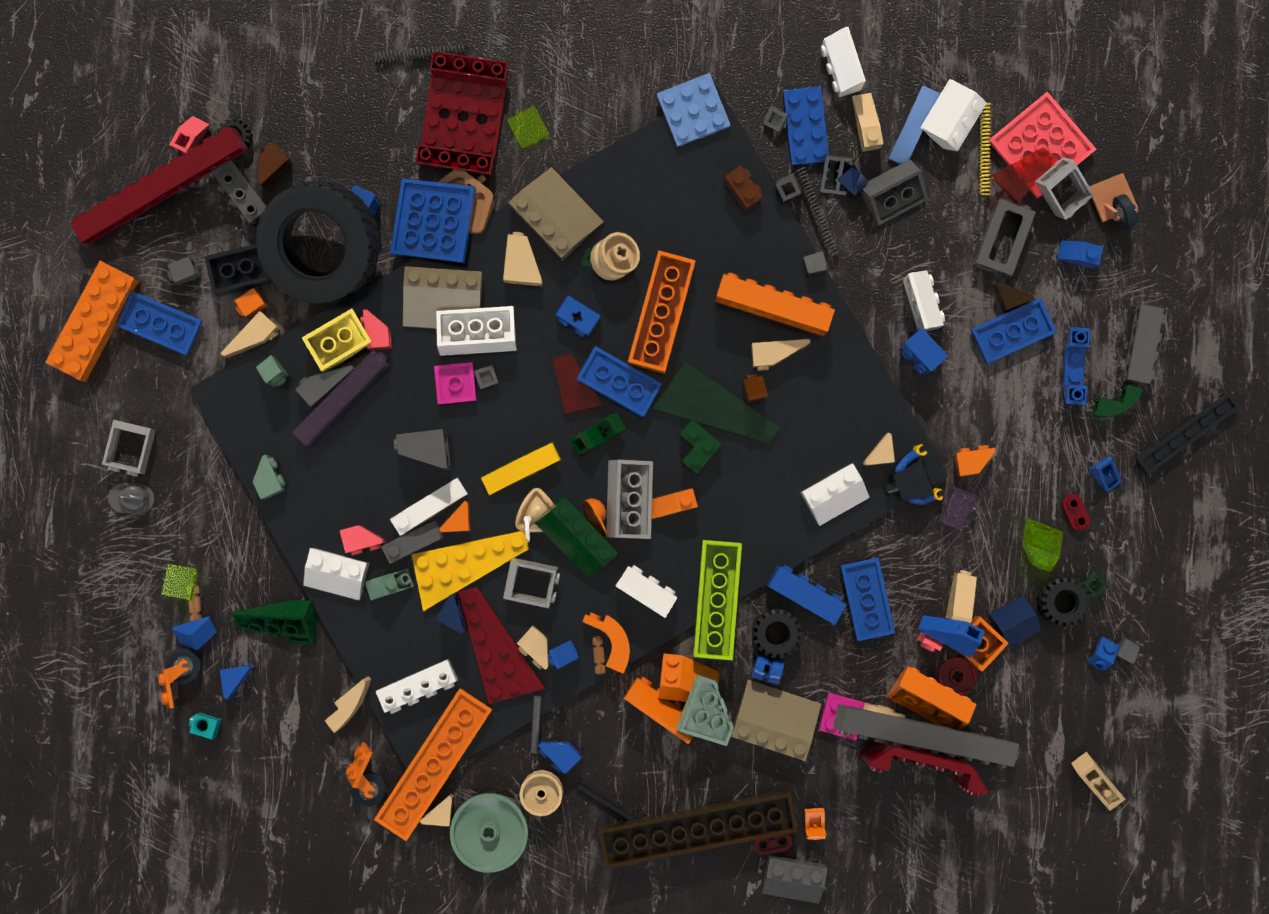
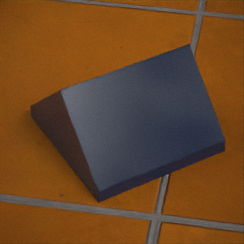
(452, 614)
(1016, 621)

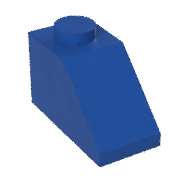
(1080, 253)

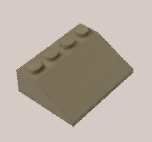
(555, 213)
(438, 290)
(776, 720)

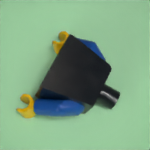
(913, 480)

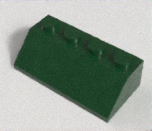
(575, 537)

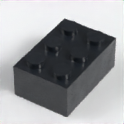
(236, 271)

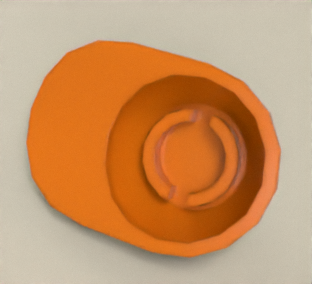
(596, 514)

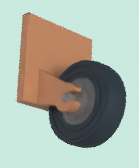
(1115, 201)

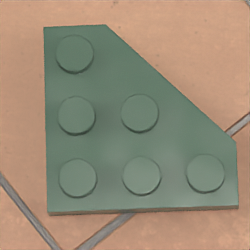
(706, 713)

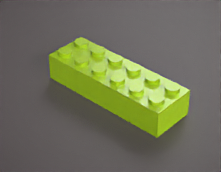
(717, 600)

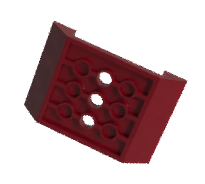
(470, 87)
(880, 756)

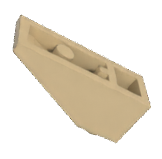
(867, 122)
(255, 333)
(770, 353)
(1097, 781)

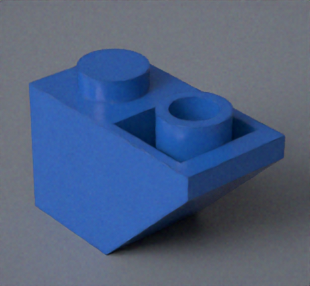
(563, 654)
(561, 753)

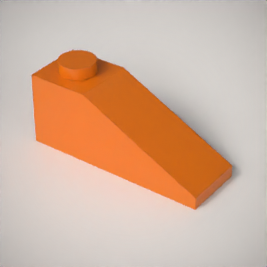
(673, 503)

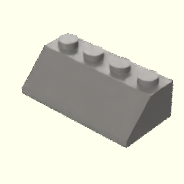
(629, 499)

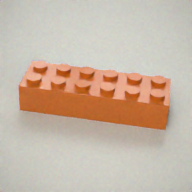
(774, 304)
(661, 312)
(92, 321)

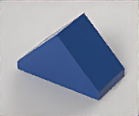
(1106, 473)
(195, 633)
(232, 679)

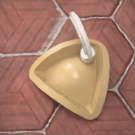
(530, 510)

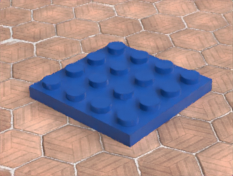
(433, 220)

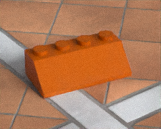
(931, 700)
(661, 710)

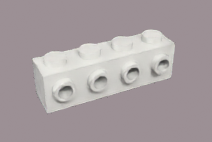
(416, 686)

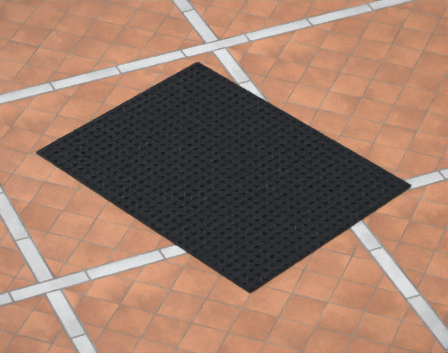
(825, 398)

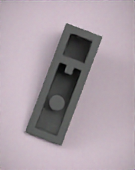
(319, 386)
(412, 542)

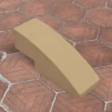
(348, 705)

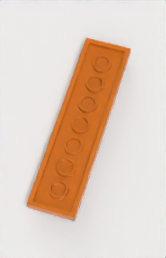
(433, 764)

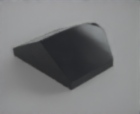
(832, 170)

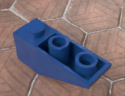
(954, 633)

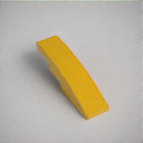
(520, 468)

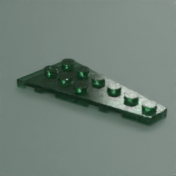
(708, 403)

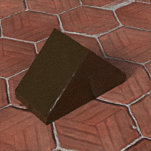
(1010, 297)

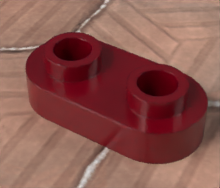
(1076, 512)
(773, 845)

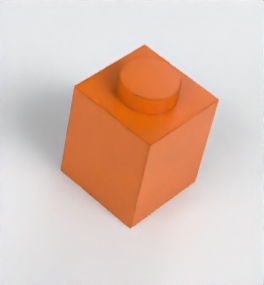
(250, 303)

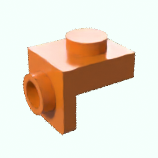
(815, 823)

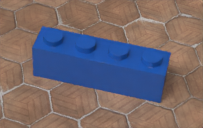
(805, 594)

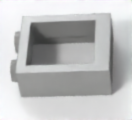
(1053, 177)
(112, 444)
(509, 593)

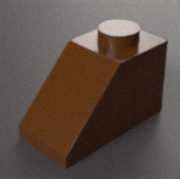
(271, 164)
(754, 388)

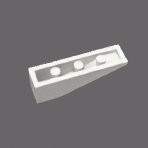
(428, 507)

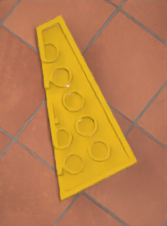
(455, 567)

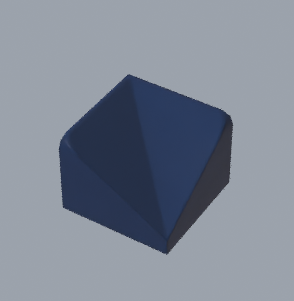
(853, 181)

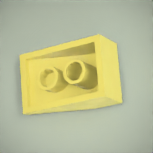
(337, 340)

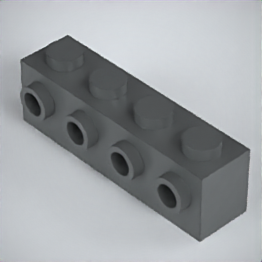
(241, 192)
(1143, 344)

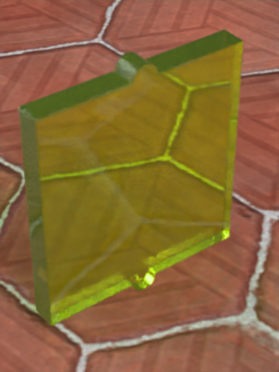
(528, 127)
(179, 581)

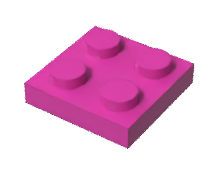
(455, 383)
(829, 713)

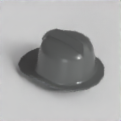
(131, 498)

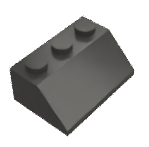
(895, 192)
(794, 879)

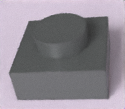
(776, 119)
(486, 377)

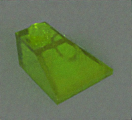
(1042, 544)

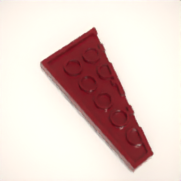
(500, 662)

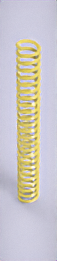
(986, 145)

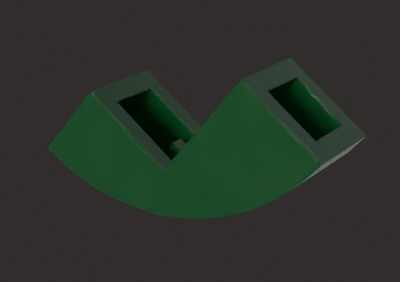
(1107, 408)
(597, 434)

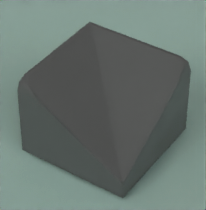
(815, 263)
(1127, 650)

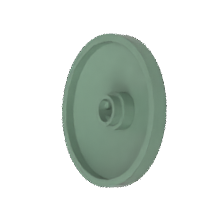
(489, 832)

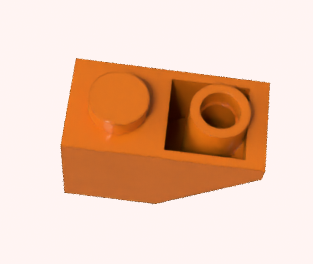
(972, 462)

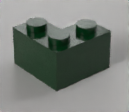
(703, 446)

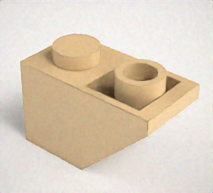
(536, 646)

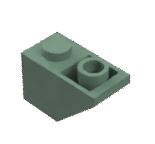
(272, 372)
(267, 479)
(389, 584)

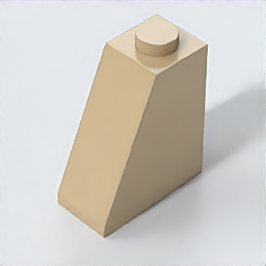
(520, 262)
(962, 597)

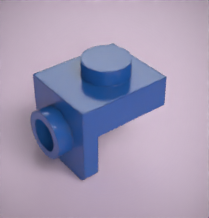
(1104, 654)

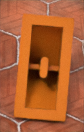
(459, 520)

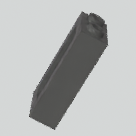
(982, 258)

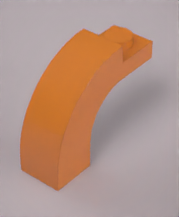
(620, 644)

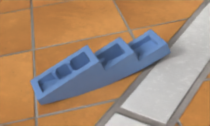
(911, 130)

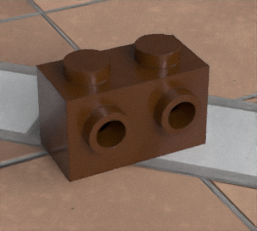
(743, 188)

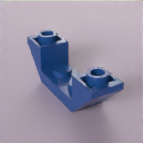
(1073, 366)

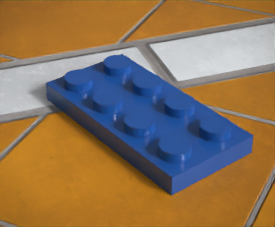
(806, 126)
(159, 323)
(1013, 330)
(619, 381)
(867, 599)

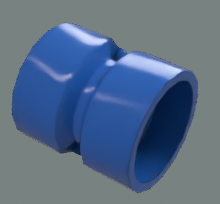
(774, 670)

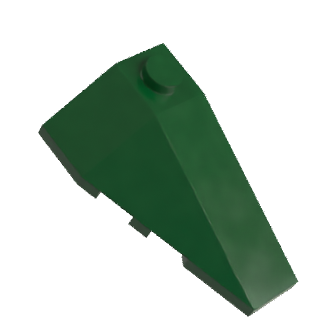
(287, 619)

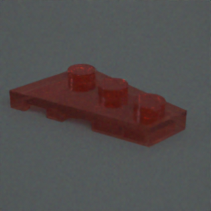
(1021, 176)
(573, 393)

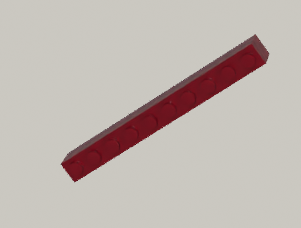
(159, 185)

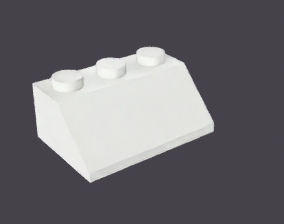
(843, 62)
(953, 115)
(923, 300)
(835, 494)
(335, 573)
(647, 590)

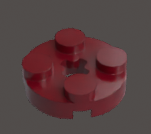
(963, 667)

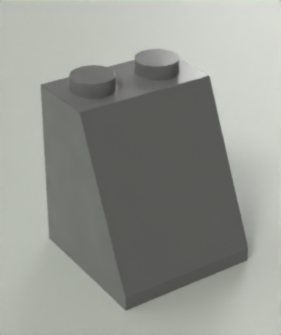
(425, 446)

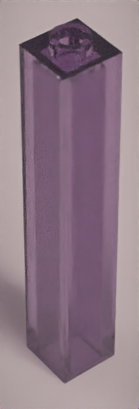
(341, 398)

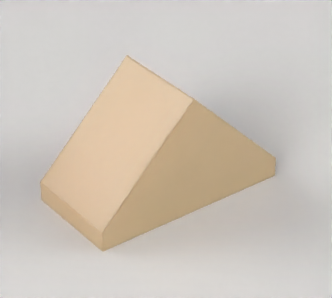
(882, 453)
(441, 814)

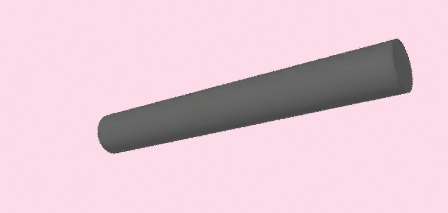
(535, 724)

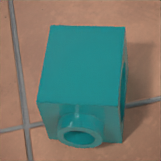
(213, 725)

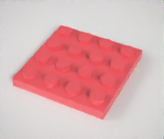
(1038, 127)

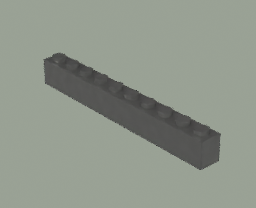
(925, 735)

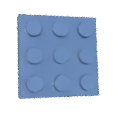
(693, 110)

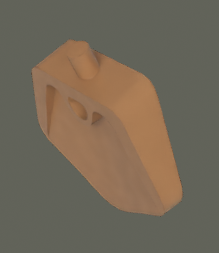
(483, 198)

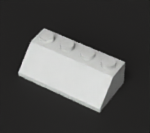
(476, 330)

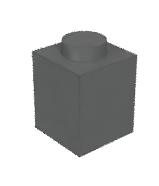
(788, 187)
(183, 271)

